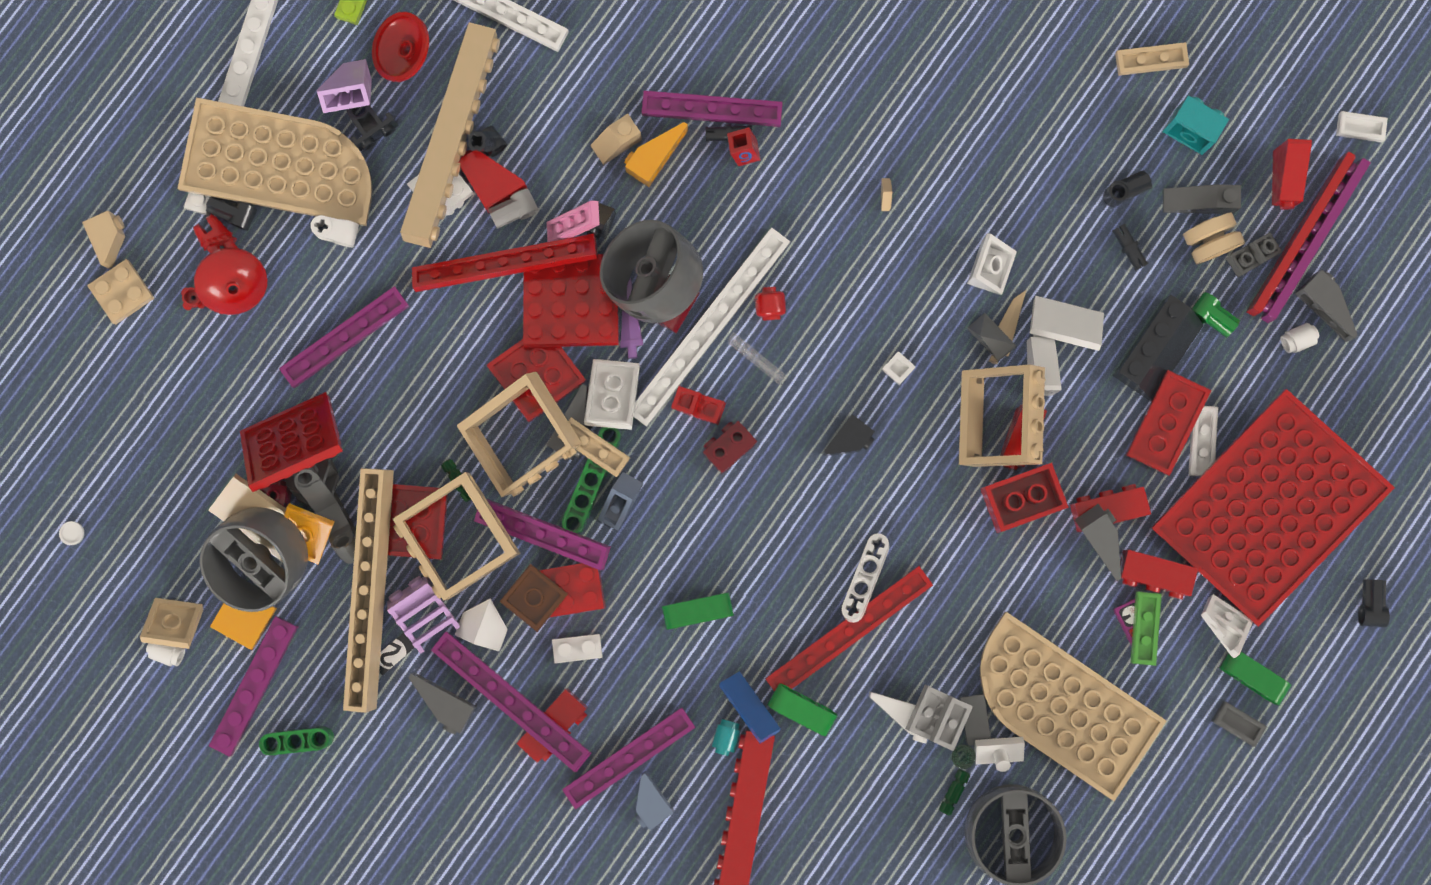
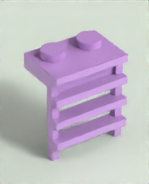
(413, 599)

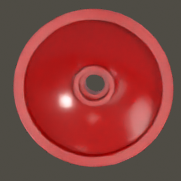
(400, 46)
(226, 269)

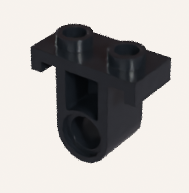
(370, 127)

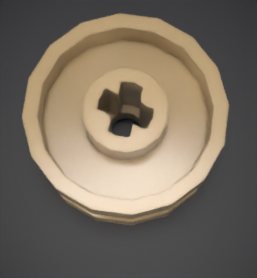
(1212, 235)

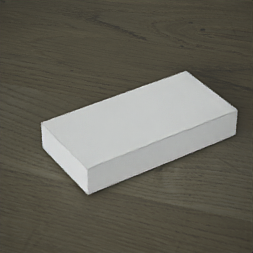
(1361, 126)

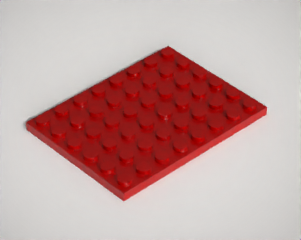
(1272, 507)

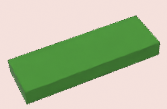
(1145, 628)

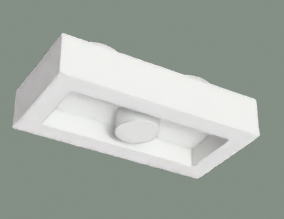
(577, 648)

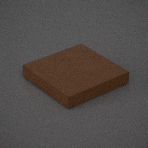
(534, 597)

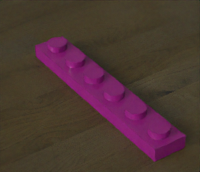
(712, 108)
(344, 337)
(550, 536)
(253, 686)
(628, 758)

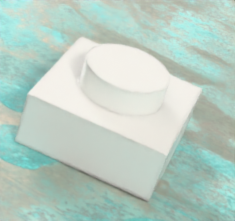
(898, 368)

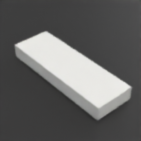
(1203, 441)

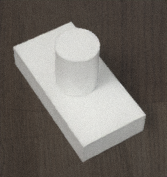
(1000, 751)

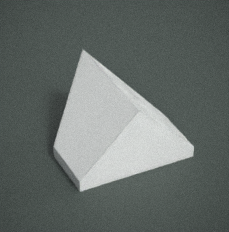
(483, 626)

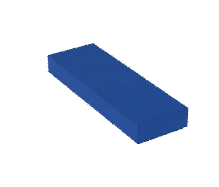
(749, 707)

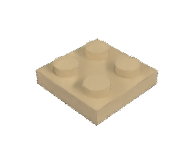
(120, 291)
(171, 623)

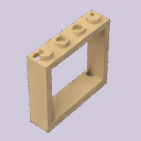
(972, 416)
(486, 455)
(489, 517)

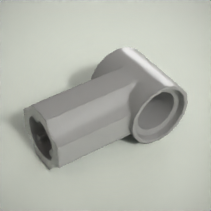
(519, 206)

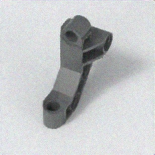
(317, 490)

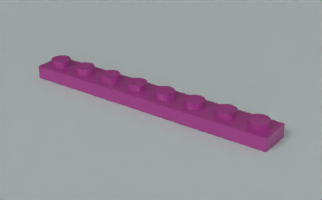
(1314, 242)
(511, 701)

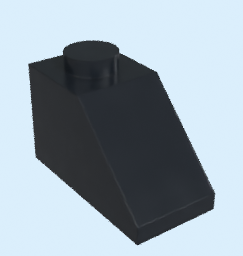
(850, 438)

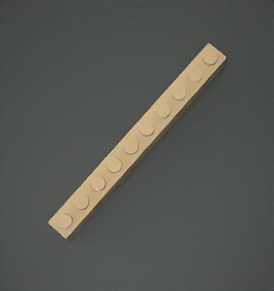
(449, 136)
(368, 590)

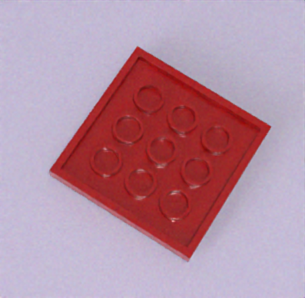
(568, 307)
(290, 442)

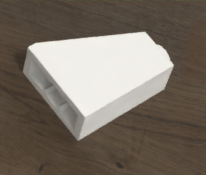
(1043, 353)

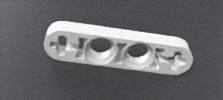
(863, 577)

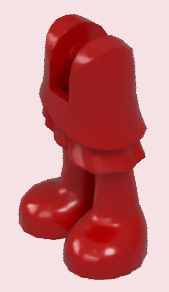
(217, 237)

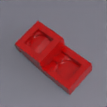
(698, 405)

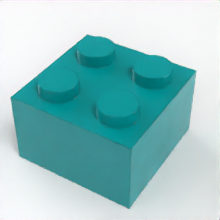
(1196, 124)

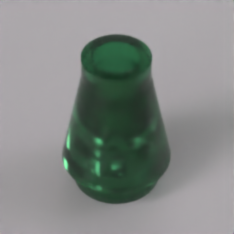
(968, 759)

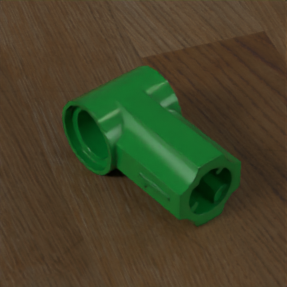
(1211, 313)

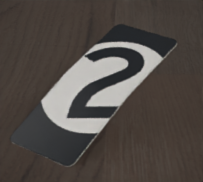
(394, 653)

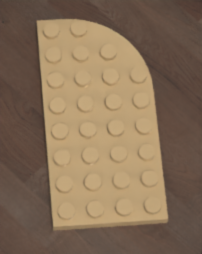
(275, 162)
(1065, 707)

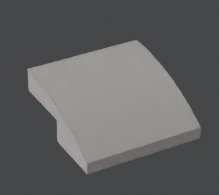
(939, 717)

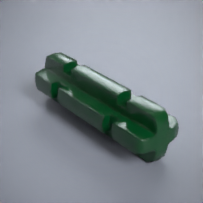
(450, 468)
(954, 792)

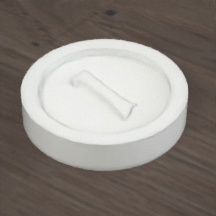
(71, 533)

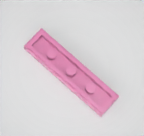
(573, 222)

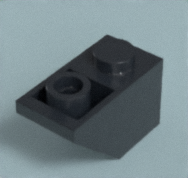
(606, 218)

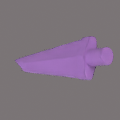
(630, 331)

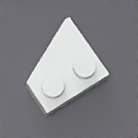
(1227, 624)

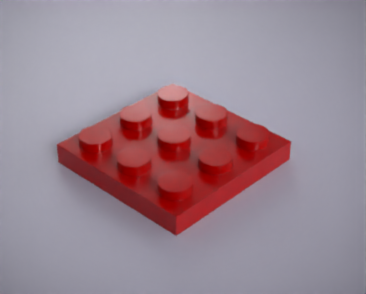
(550, 363)
(426, 526)

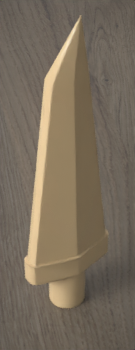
(1009, 321)

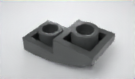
(1253, 254)

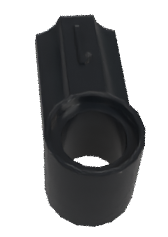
(487, 140)
(1128, 188)
(234, 212)
(1373, 609)

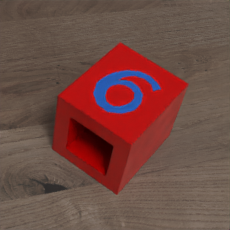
(743, 146)

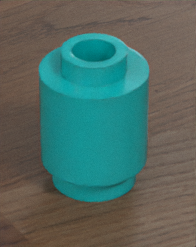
(726, 737)

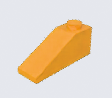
(653, 155)

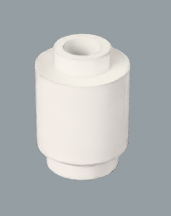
(1300, 338)
(165, 654)

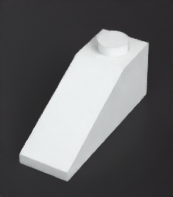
(898, 710)

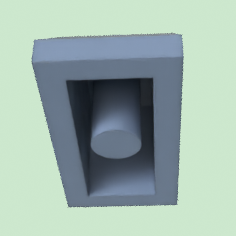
(620, 501)
(651, 804)

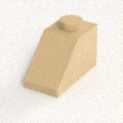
(616, 139)
(105, 236)

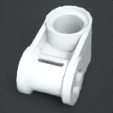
(339, 230)

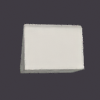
(992, 265)

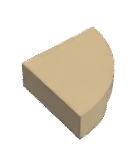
(886, 194)

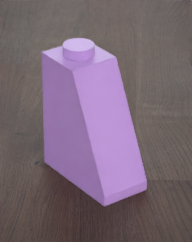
(346, 87)

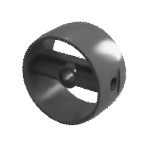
(652, 296)
(231, 543)
(1017, 852)

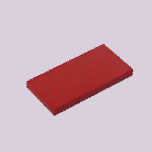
(1168, 422)

